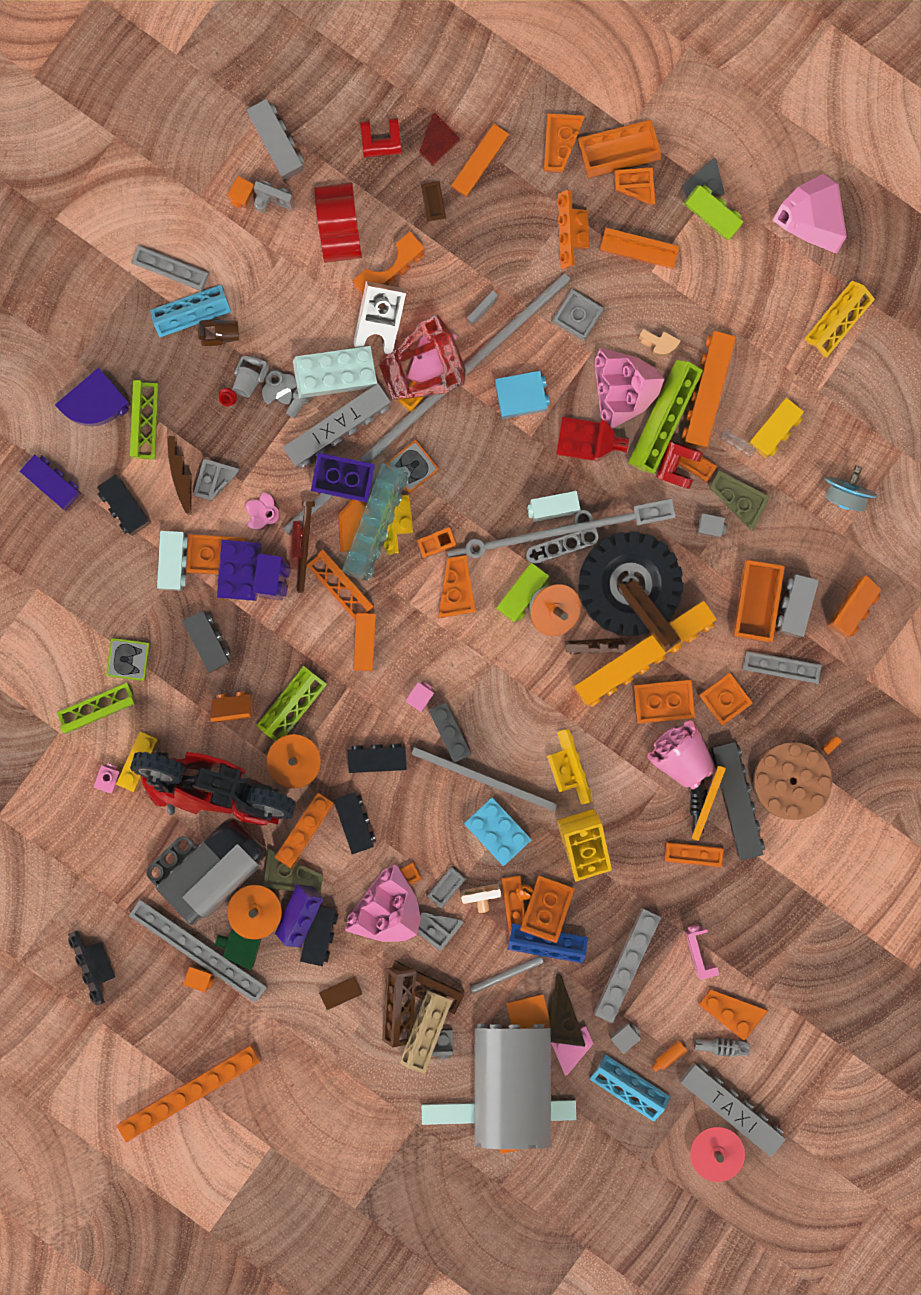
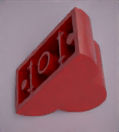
(337, 222)

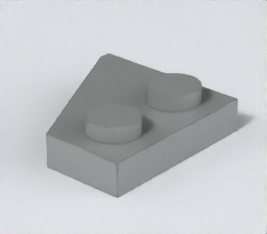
(213, 479)

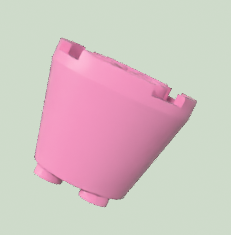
(683, 755)

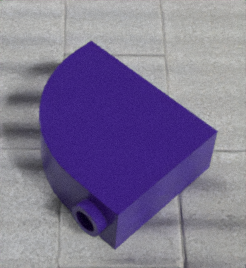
(94, 401)

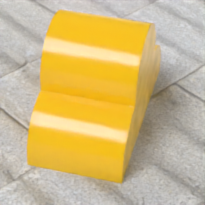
(585, 844)

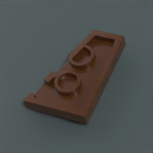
(595, 645)

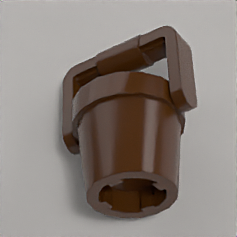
(224, 332)

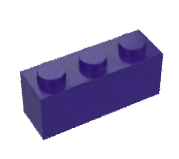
(50, 481)
(299, 915)

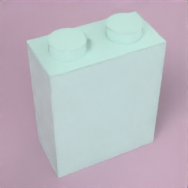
(553, 506)

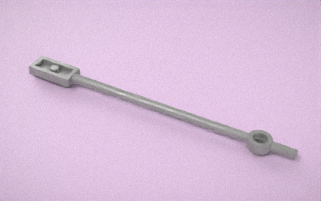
(643, 514)

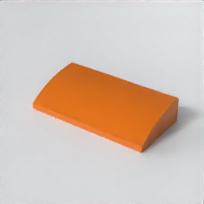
(619, 148)

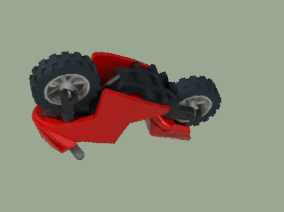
(209, 790)

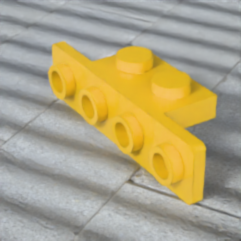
(401, 525)
(568, 769)

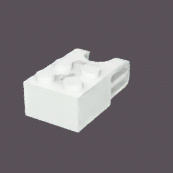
(376, 320)

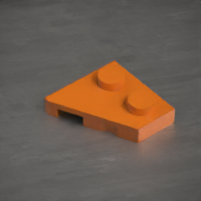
(636, 184)

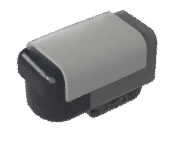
(209, 872)

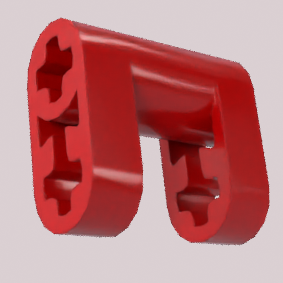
(383, 146)
(671, 460)

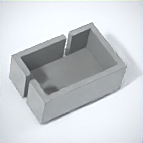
(796, 606)

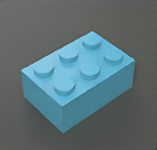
(497, 831)

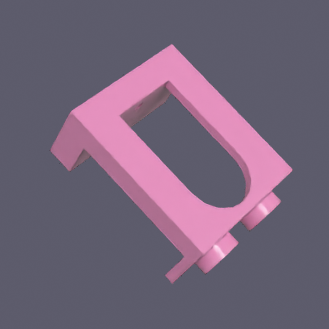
(701, 971)

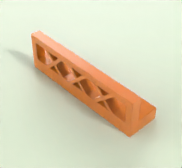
(639, 248)
(341, 578)

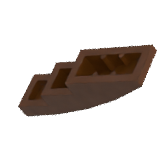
(182, 482)

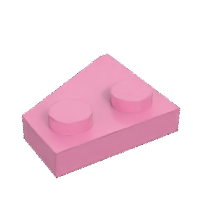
(570, 1055)

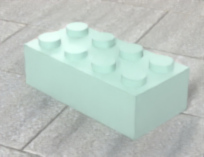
(334, 372)

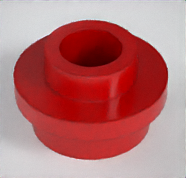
(227, 397)

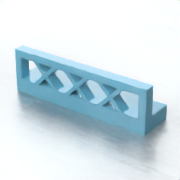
(191, 312)
(632, 1087)

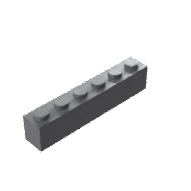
(737, 801)

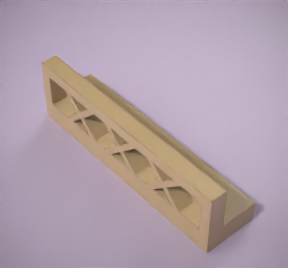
(425, 1032)

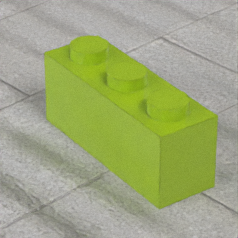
(713, 211)
(522, 592)

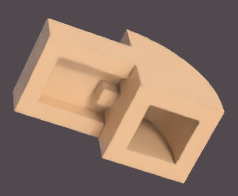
(663, 346)

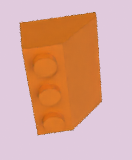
(855, 607)

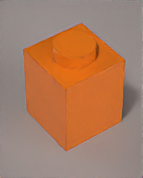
(241, 193)
(199, 979)

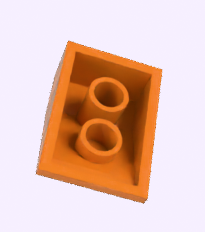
(232, 708)

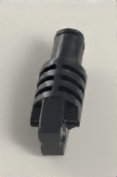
(697, 800)

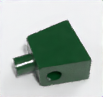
(239, 949)

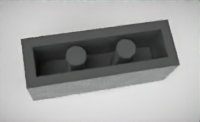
(207, 641)
(450, 732)

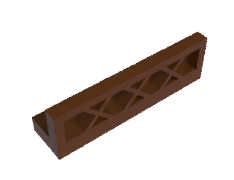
(649, 615)
(432, 983)
(395, 1009)

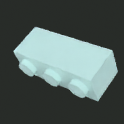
(172, 560)

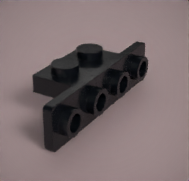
(93, 964)

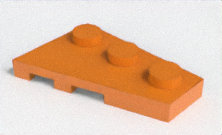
(560, 139)
(457, 589)
(733, 1013)

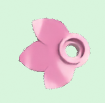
(259, 511)

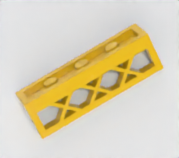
(838, 315)

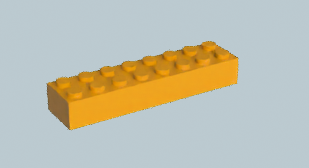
(641, 655)

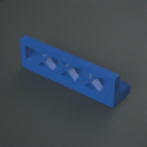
(568, 947)

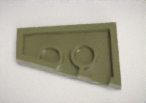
(740, 498)
(283, 878)

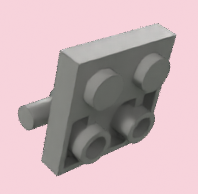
(266, 193)

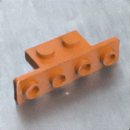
(572, 229)

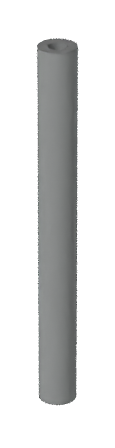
(507, 974)

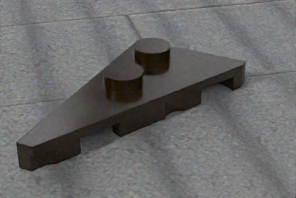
(563, 1019)

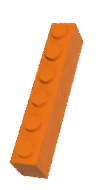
(709, 390)

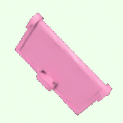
(426, 365)

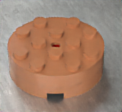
(810, 785)

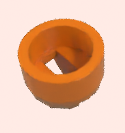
(522, 895)

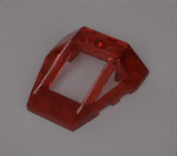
(449, 355)

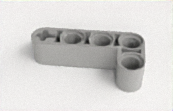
(561, 543)

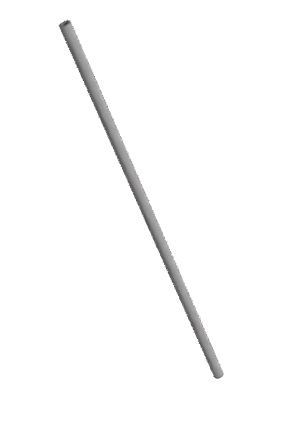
(431, 400)

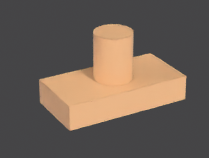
(481, 896)

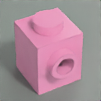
(107, 778)

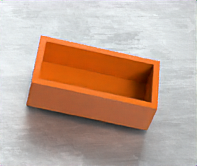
(758, 601)

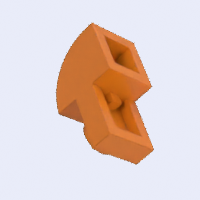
(437, 542)

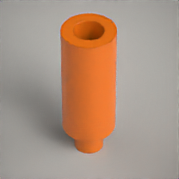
(669, 1056)

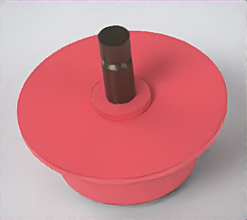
(717, 1154)

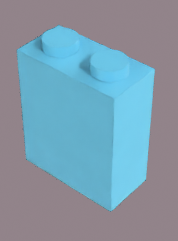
(522, 394)

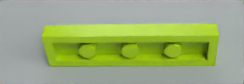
(136, 420)
(288, 702)
(96, 715)

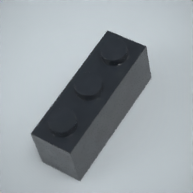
(123, 505)
(377, 758)
(354, 822)
(319, 937)

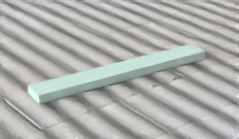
(465, 1112)

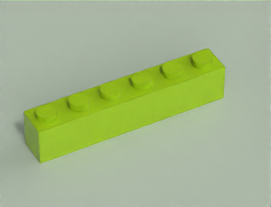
(665, 416)

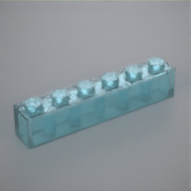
(375, 522)

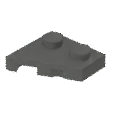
(708, 176)

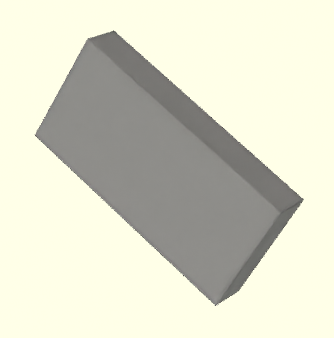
(482, 308)
(446, 887)

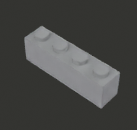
(275, 140)

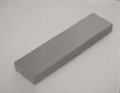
(170, 268)
(782, 667)

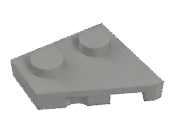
(438, 929)

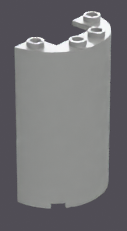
(512, 1086)

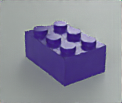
(342, 477)
(238, 569)

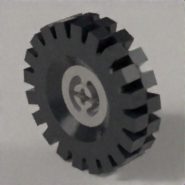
(629, 554)

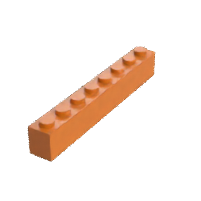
(189, 1092)

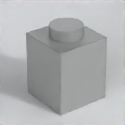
(711, 526)
(626, 1037)

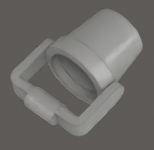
(248, 379)

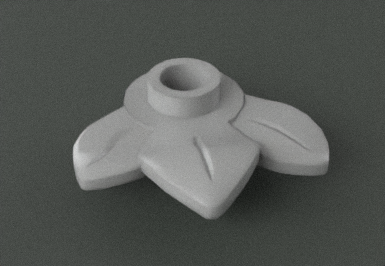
(280, 390)

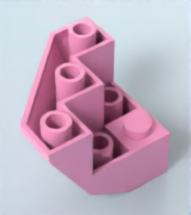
(815, 213)
(624, 386)
(386, 910)

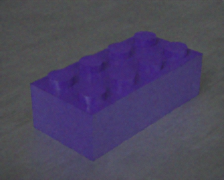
(271, 577)

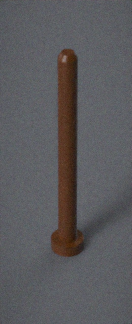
(304, 542)

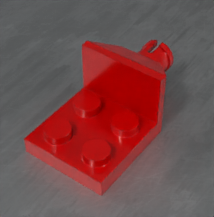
(588, 440)

